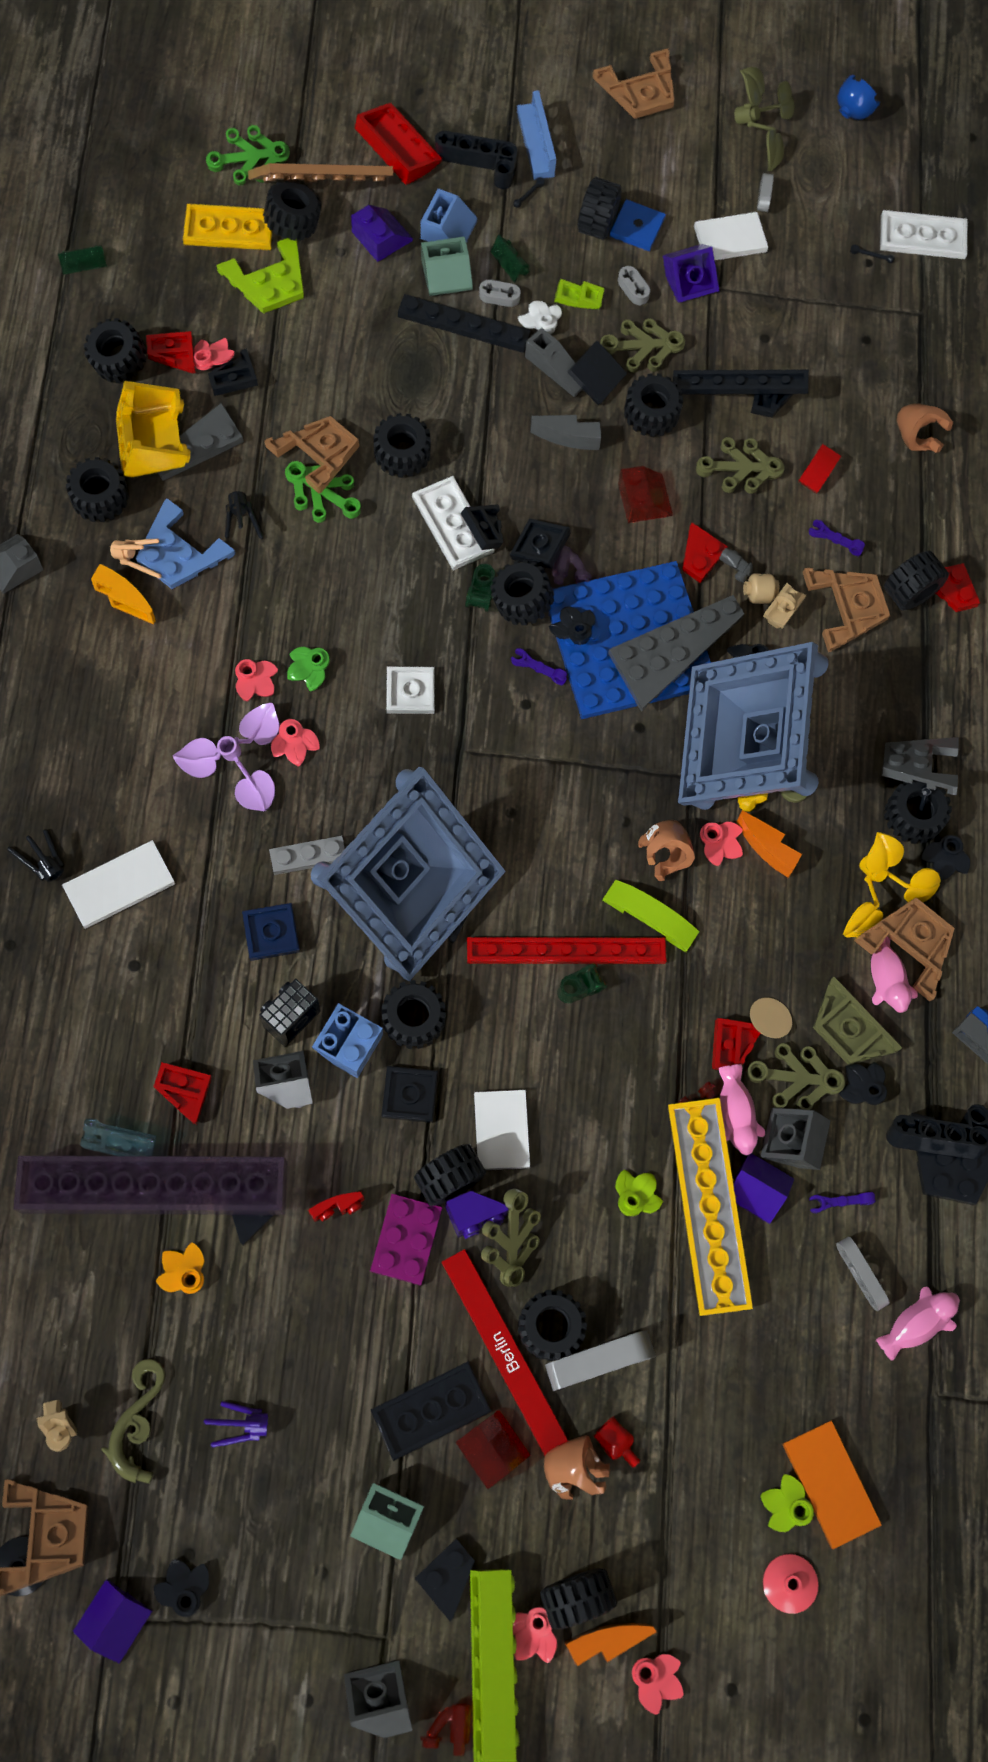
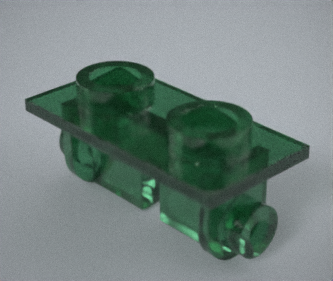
(507, 258)
(82, 259)

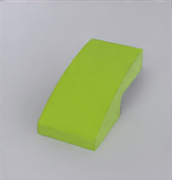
(584, 296)

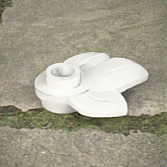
(541, 316)

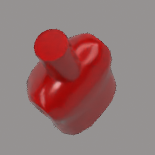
(616, 1441)

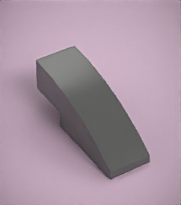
(566, 431)

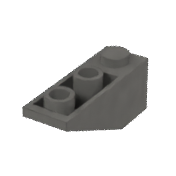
(552, 359)

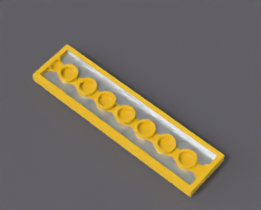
(709, 1207)

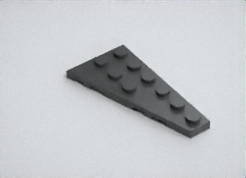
(666, 652)

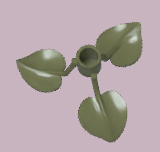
(751, 112)

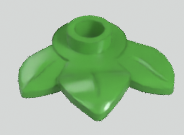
(306, 669)

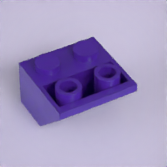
(472, 1211)

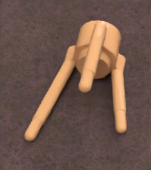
(126, 550)

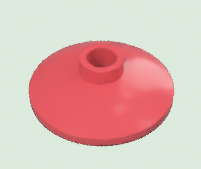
(776, 1583)

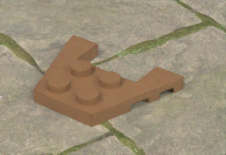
(643, 93)
(325, 443)
(858, 601)
(920, 934)
(55, 1536)

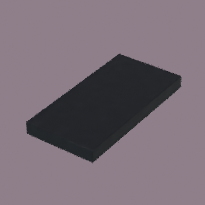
(430, 1410)

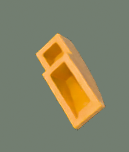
(122, 593)

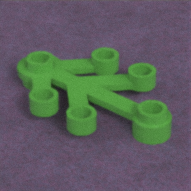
(251, 154)
(299, 480)

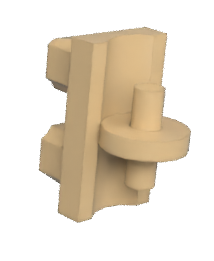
(784, 606)
(56, 1426)

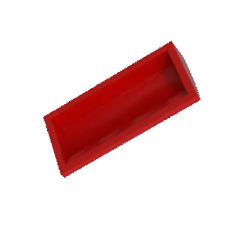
(397, 142)

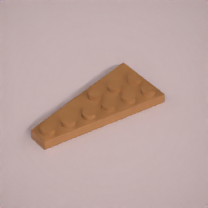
(312, 172)

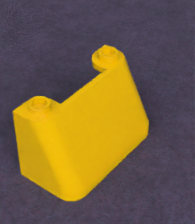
(149, 429)

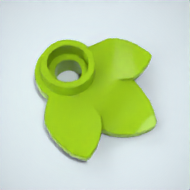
(639, 1190)
(783, 1504)

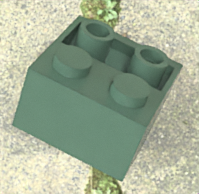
(446, 266)
(387, 1521)

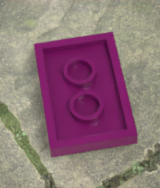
(406, 1239)

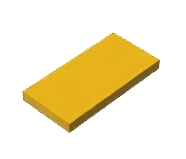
(226, 227)

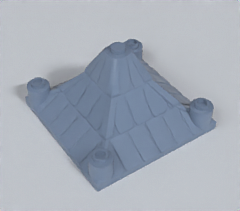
(750, 726)
(411, 873)

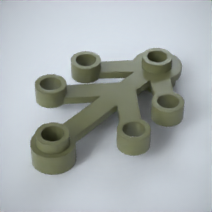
(645, 344)
(743, 466)
(799, 1077)
(511, 1269)

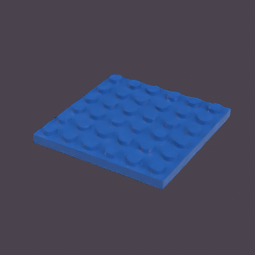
(623, 610)

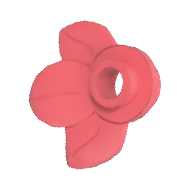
(212, 354)
(256, 682)
(294, 745)
(724, 844)
(533, 1639)
(660, 1683)

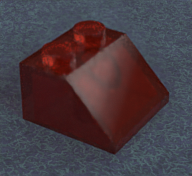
(643, 494)
(492, 1449)

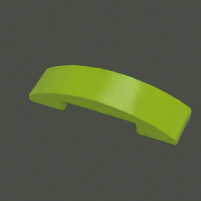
(653, 913)

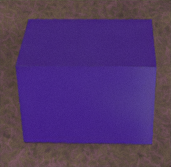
(761, 1188)
(112, 1622)

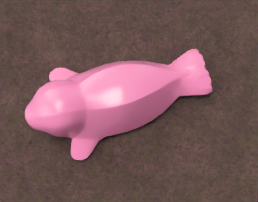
(891, 979)
(738, 1111)
(921, 1322)

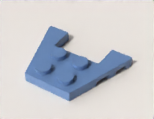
(174, 556)

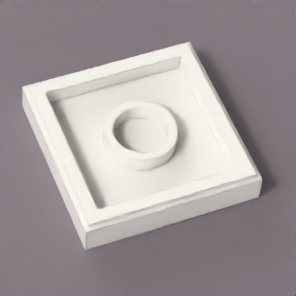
(410, 690)

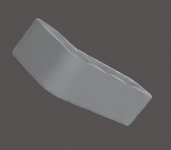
(600, 1360)

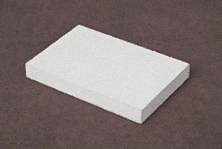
(732, 235)
(502, 1129)

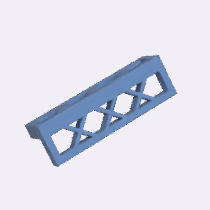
(537, 138)

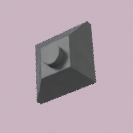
(17, 563)
(283, 1079)
(378, 1700)

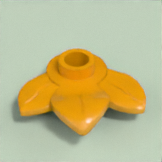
(179, 1268)

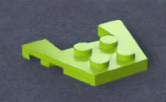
(272, 285)

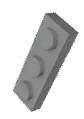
(305, 855)

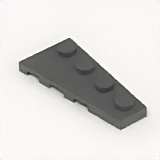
(207, 439)

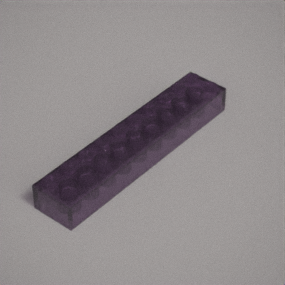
(151, 1185)

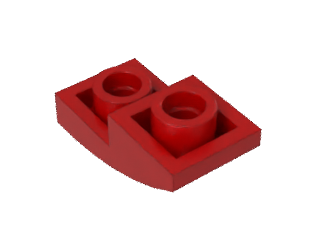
(819, 468)
(345, 1203)

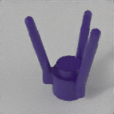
(254, 1424)

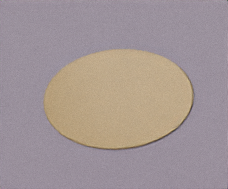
(771, 1017)

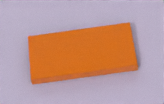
(831, 1484)

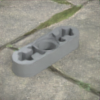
(862, 1273)

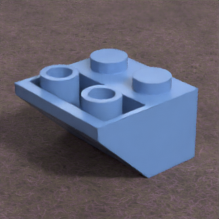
(447, 218)
(348, 1040)

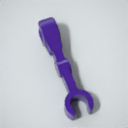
(855, 546)
(557, 675)
(826, 1202)

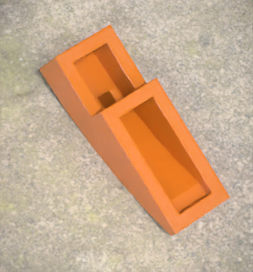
(768, 844)
(608, 1640)

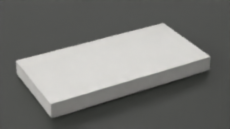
(923, 234)
(442, 509)
(118, 884)

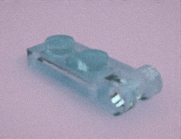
(116, 1140)

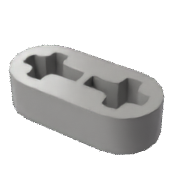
(765, 192)
(630, 286)
(499, 293)

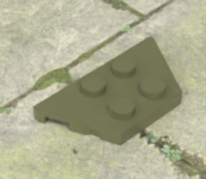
(851, 1027)

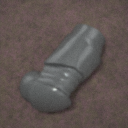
(735, 561)

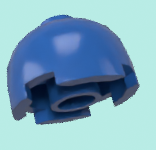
(856, 99)

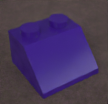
(379, 231)
(691, 272)

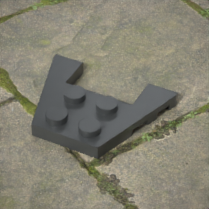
(913, 761)

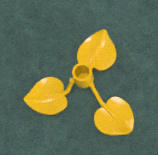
(884, 854)

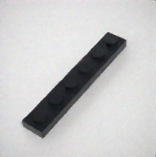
(463, 323)
(742, 381)

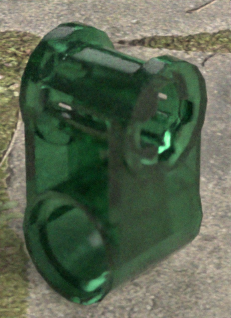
(480, 591)
(585, 981)

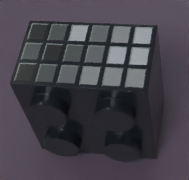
(289, 1012)

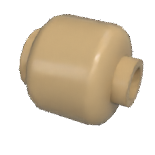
(761, 588)

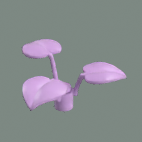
(199, 757)

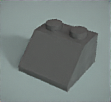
(796, 1138)

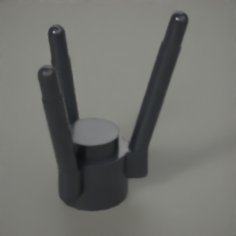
(238, 506)
(49, 867)

